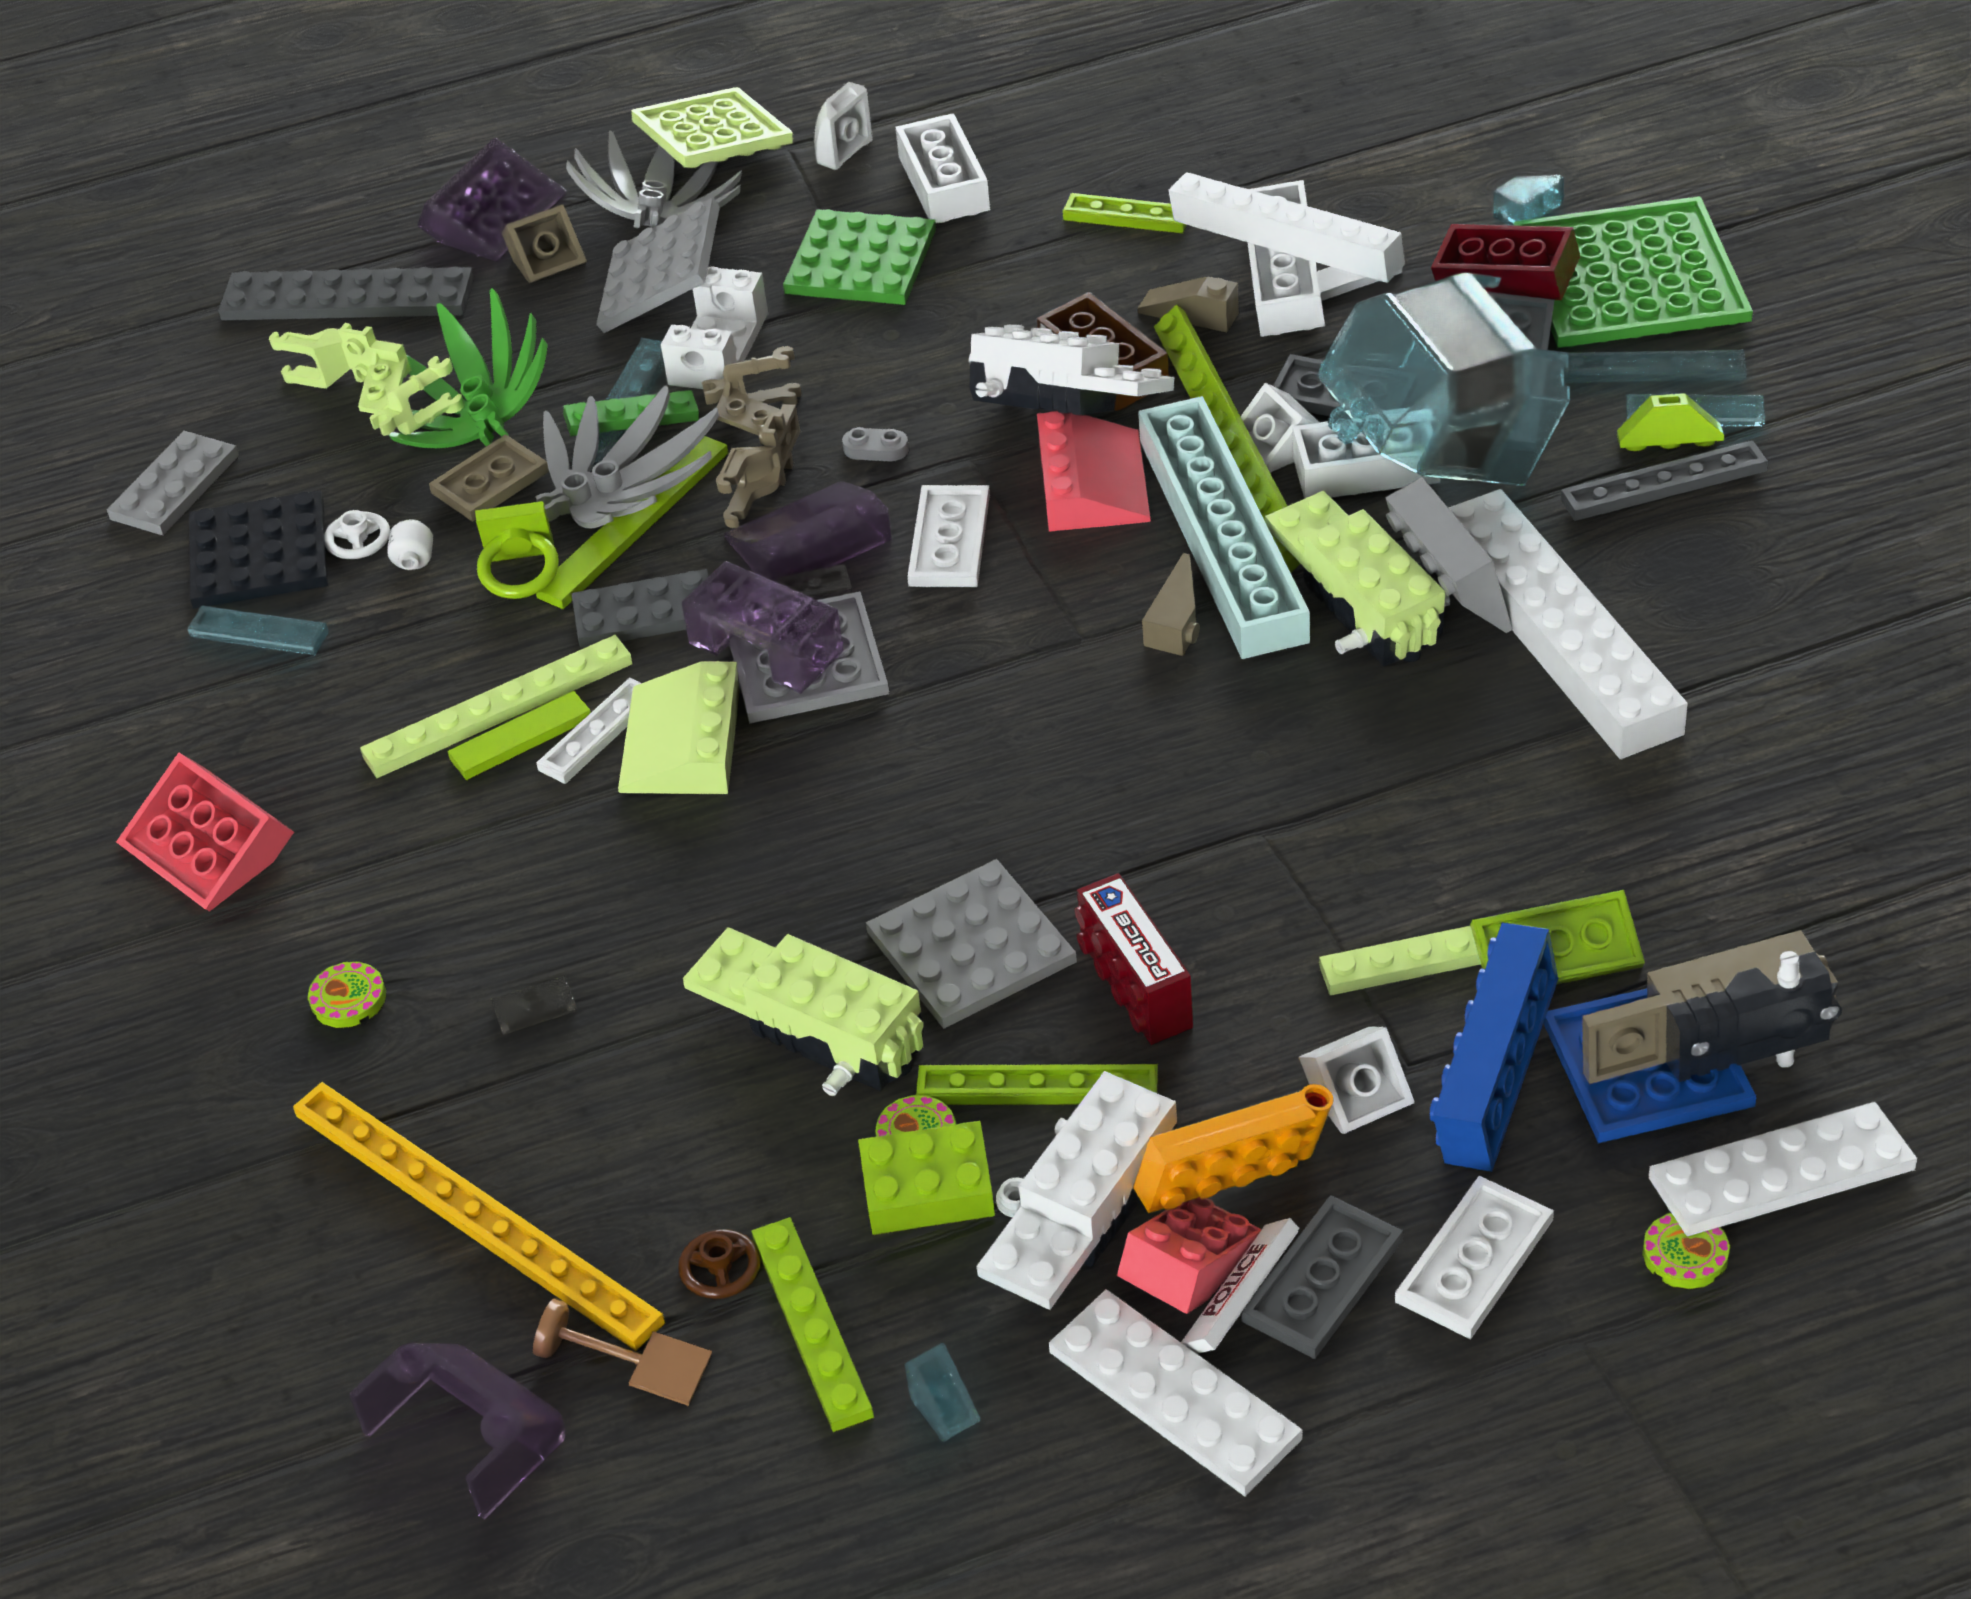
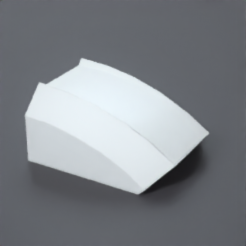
(842, 126)

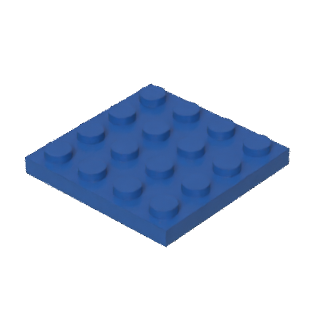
(1646, 1097)

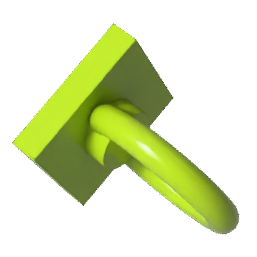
(514, 534)

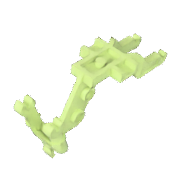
(375, 364)

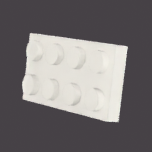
(949, 536)
(1474, 1257)

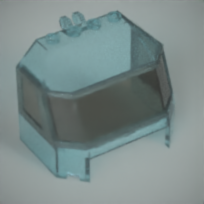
(1445, 383)

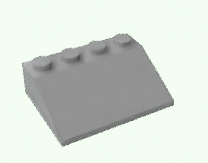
(1448, 551)

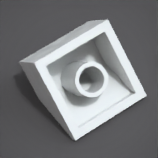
(1270, 424)
(1361, 1076)

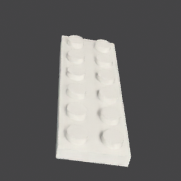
(1781, 1168)
(1176, 1392)

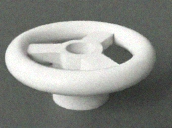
(355, 527)

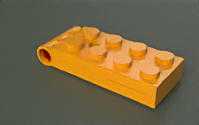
(1232, 1149)

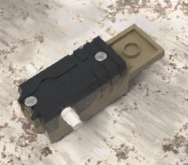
(1718, 1012)

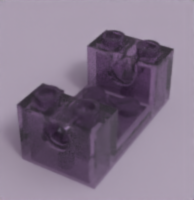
(795, 629)

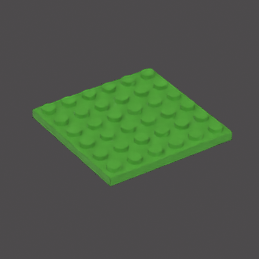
(1645, 274)

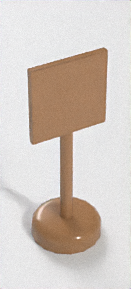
(664, 1369)

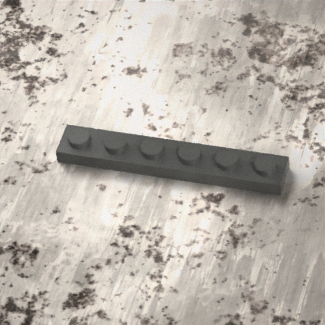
(1663, 480)

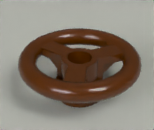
(717, 1255)

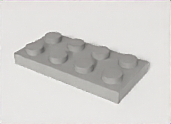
(173, 482)

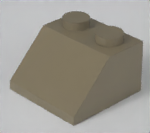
(543, 244)

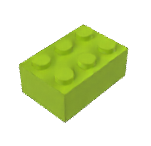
(926, 1177)

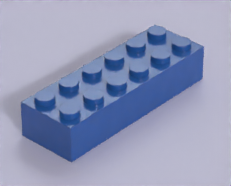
(1494, 1046)

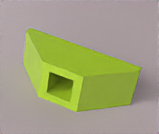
(1669, 423)

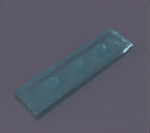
(1726, 409)
(258, 630)

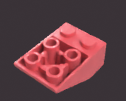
(1186, 1252)

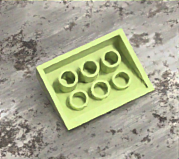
(682, 731)

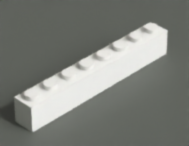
(1287, 227)

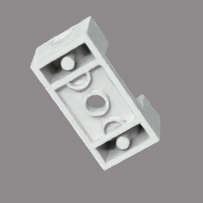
(728, 319)

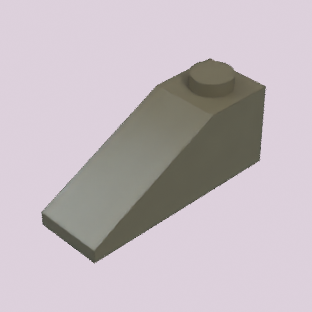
(1206, 301)
(1172, 616)

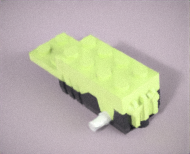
(1362, 578)
(815, 1005)

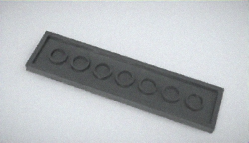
(345, 293)

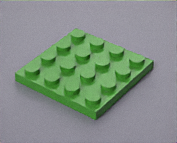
(860, 257)

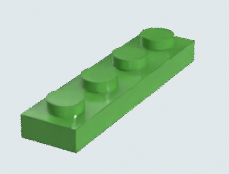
(621, 413)

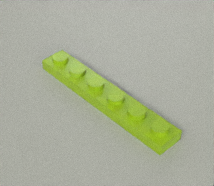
(812, 1325)

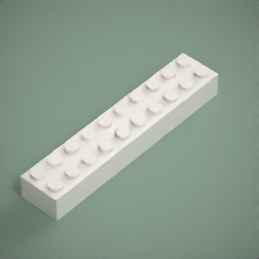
(1573, 632)

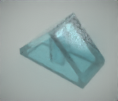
(940, 1392)

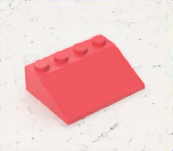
(1091, 472)
(203, 834)

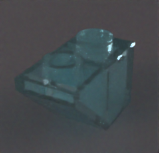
(1528, 198)

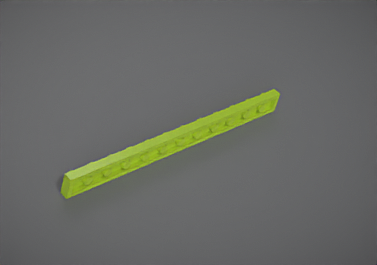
(1203, 380)

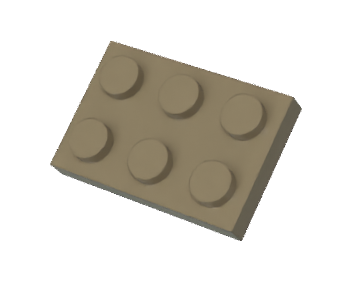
(489, 477)

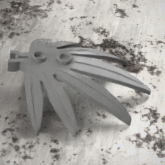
(653, 199)
(613, 484)

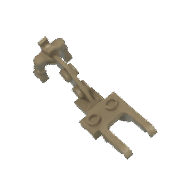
(761, 468)

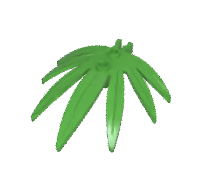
(487, 403)

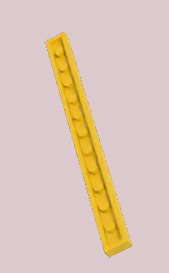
(480, 1216)

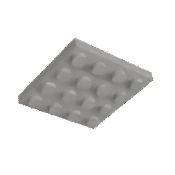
(658, 264)
(849, 678)
(970, 943)

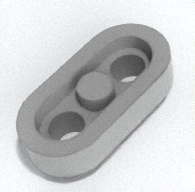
(875, 444)

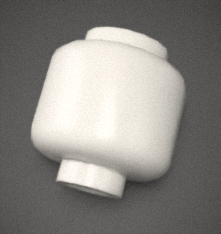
(410, 543)

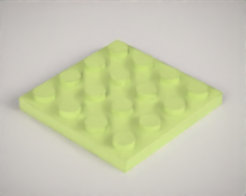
(712, 127)

